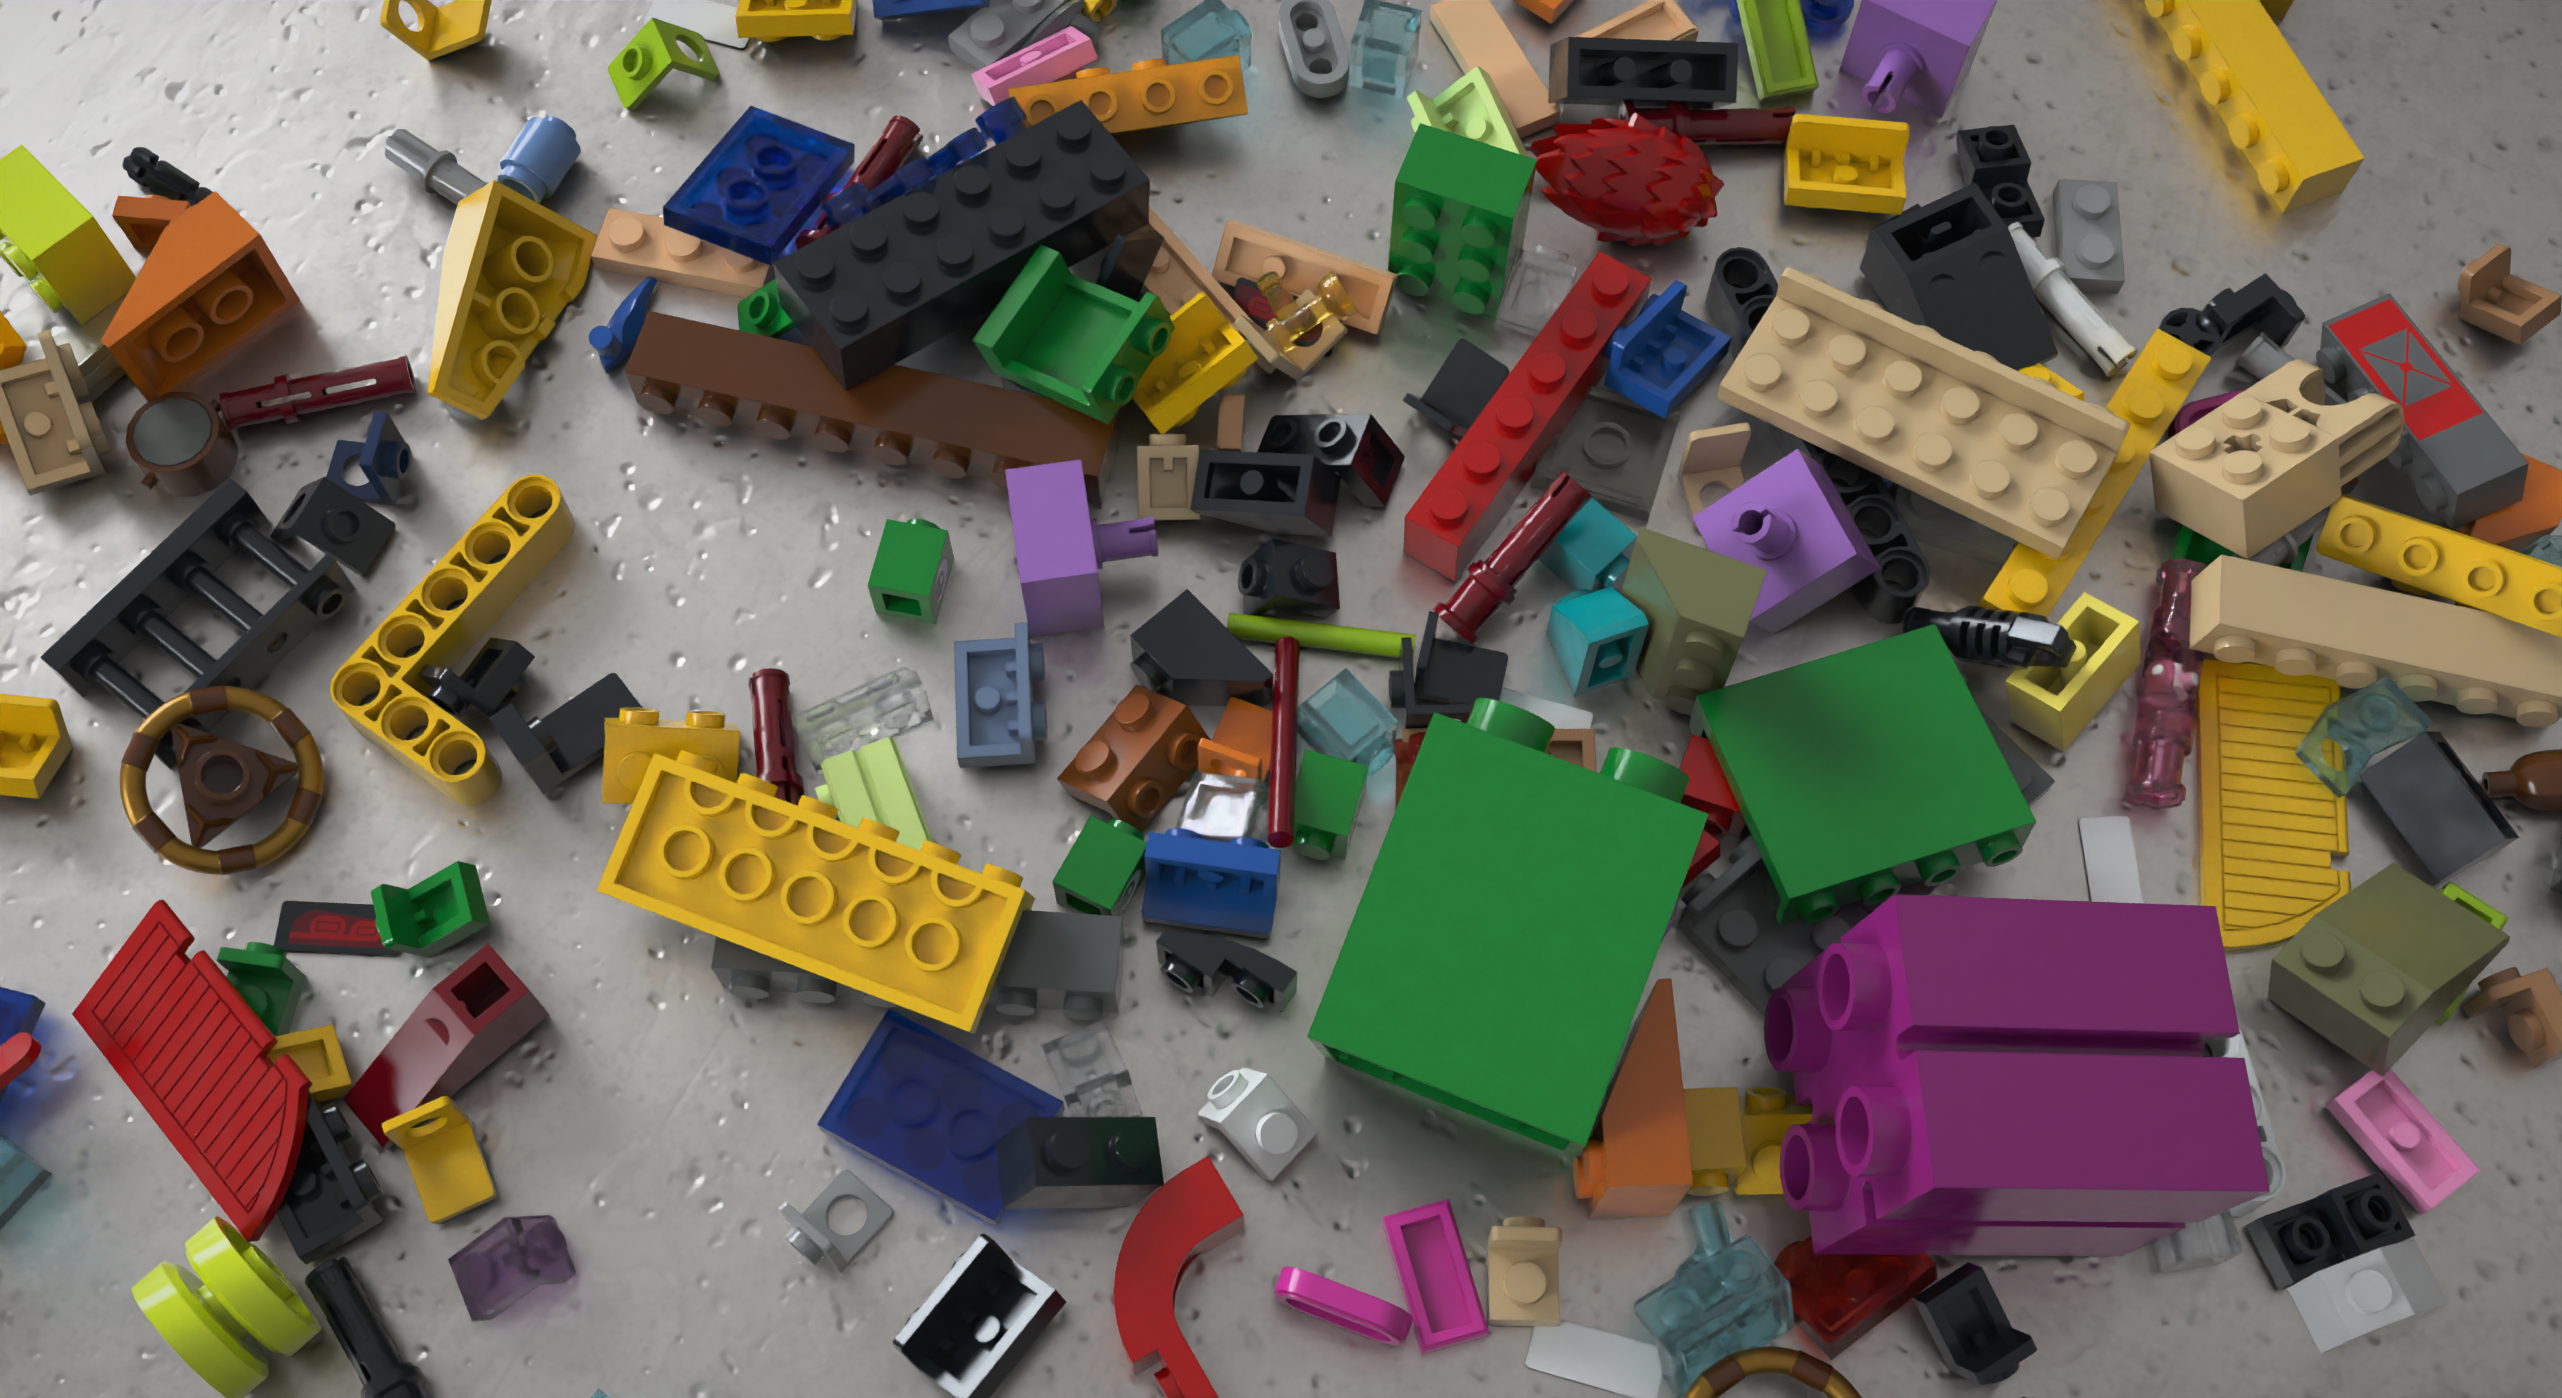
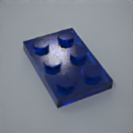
(759, 185)
(933, 1113)

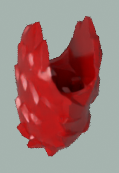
(1628, 179)

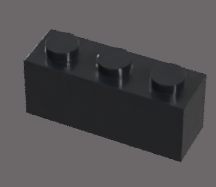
(1642, 72)

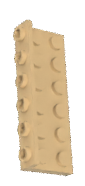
(1925, 412)

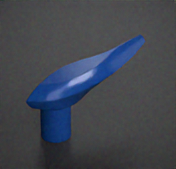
(622, 331)

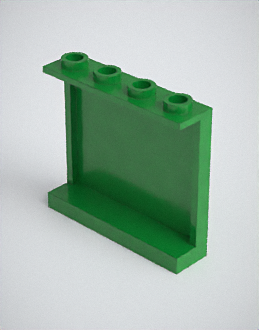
(1864, 774)

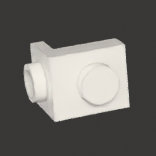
(1257, 1120)

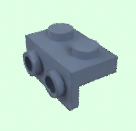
(996, 700)

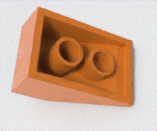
(196, 299)
(1640, 1140)

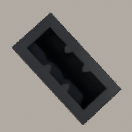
(2438, 806)

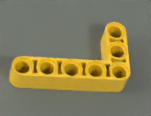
(449, 636)

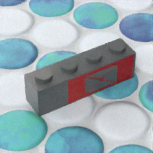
(2448, 439)

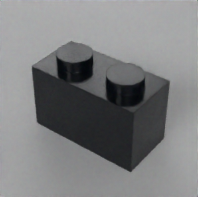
(1078, 1162)

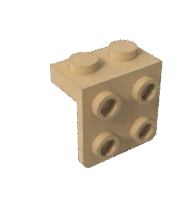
(45, 424)

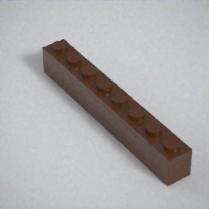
(894, 415)

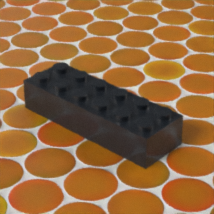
(960, 243)

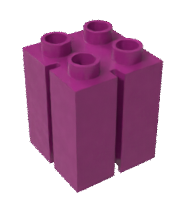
(2014, 1079)

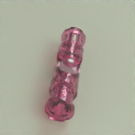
(2168, 692)

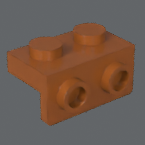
(1136, 758)

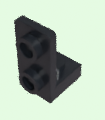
(1347, 444)
(568, 736)

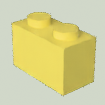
(2063, 701)

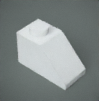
(2366, 1294)

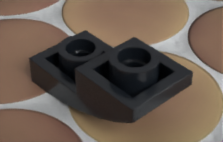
(2000, 168)
(1207, 961)
(2329, 1229)

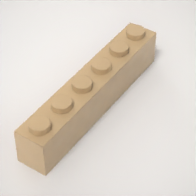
(2370, 633)

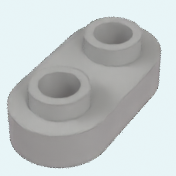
(1316, 49)

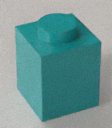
(1591, 550)

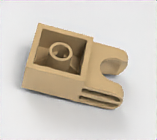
(2270, 458)

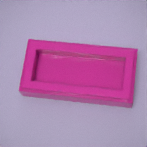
(1435, 1277)

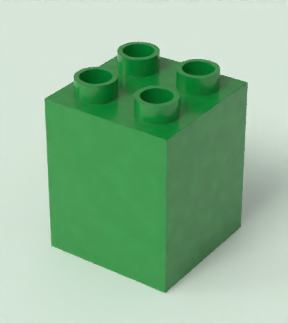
(1510, 924)

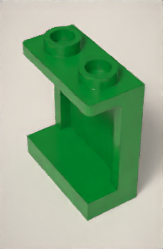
(1073, 337)

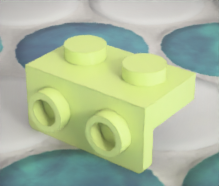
(1469, 110)

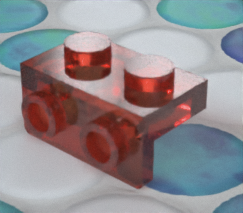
(1848, 1294)

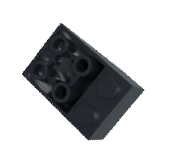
(1962, 277)

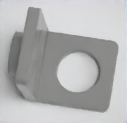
(811, 1231)

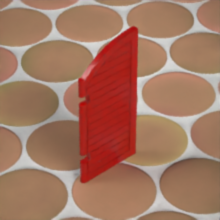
(201, 1067)

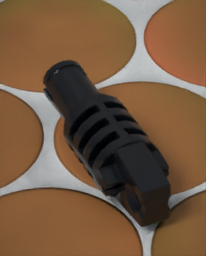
(1997, 636)

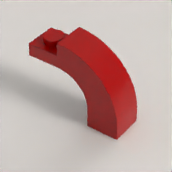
(1164, 1240)

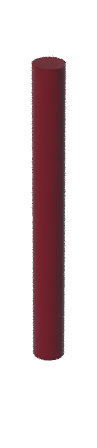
(1284, 743)

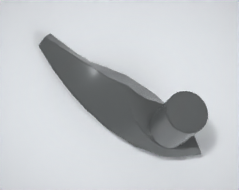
(1067, 15)

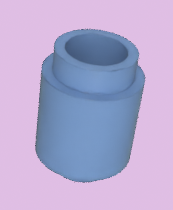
(539, 158)

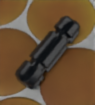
(162, 177)

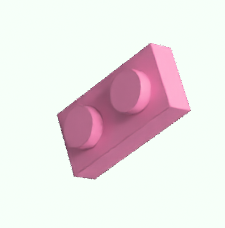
(1043, 62)
(2403, 1139)

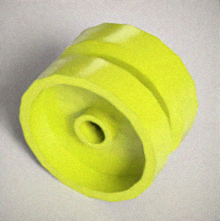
(220, 1316)

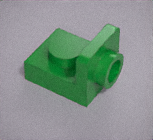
(265, 982)

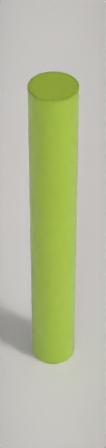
(1318, 634)

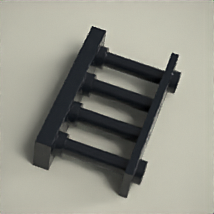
(166, 578)

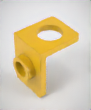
(440, 28)
(443, 1158)

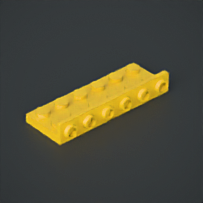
(816, 889)

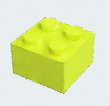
(56, 241)

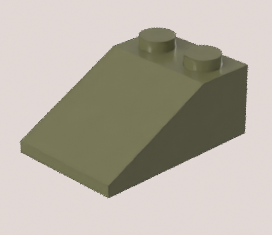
(2382, 965)

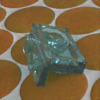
(1715, 1310)

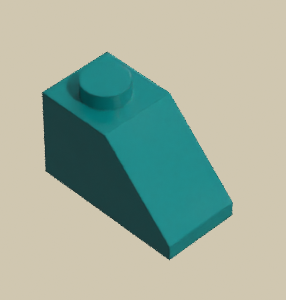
(1596, 638)

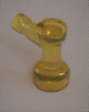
(1294, 321)

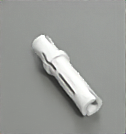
(2071, 306)

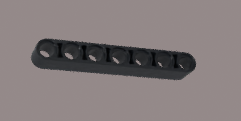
(1868, 499)

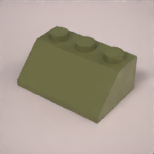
(1695, 615)

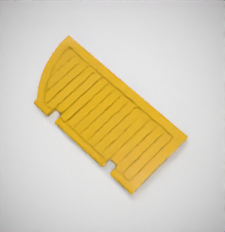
(2260, 808)

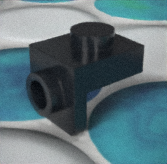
(2255, 306)
(1289, 579)
(488, 681)
(1972, 1327)

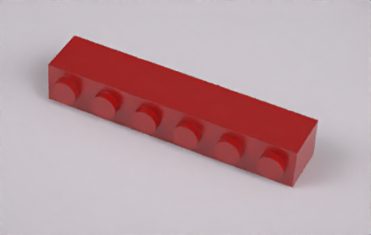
(1522, 419)

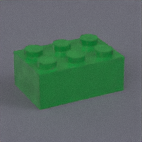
(1459, 219)

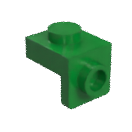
(431, 912)

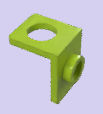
(653, 55)

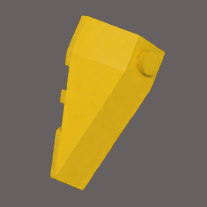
(500, 291)

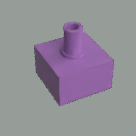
(1915, 50)
(1795, 530)
(1065, 548)

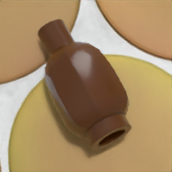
(2532, 781)

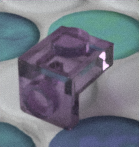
(510, 1263)

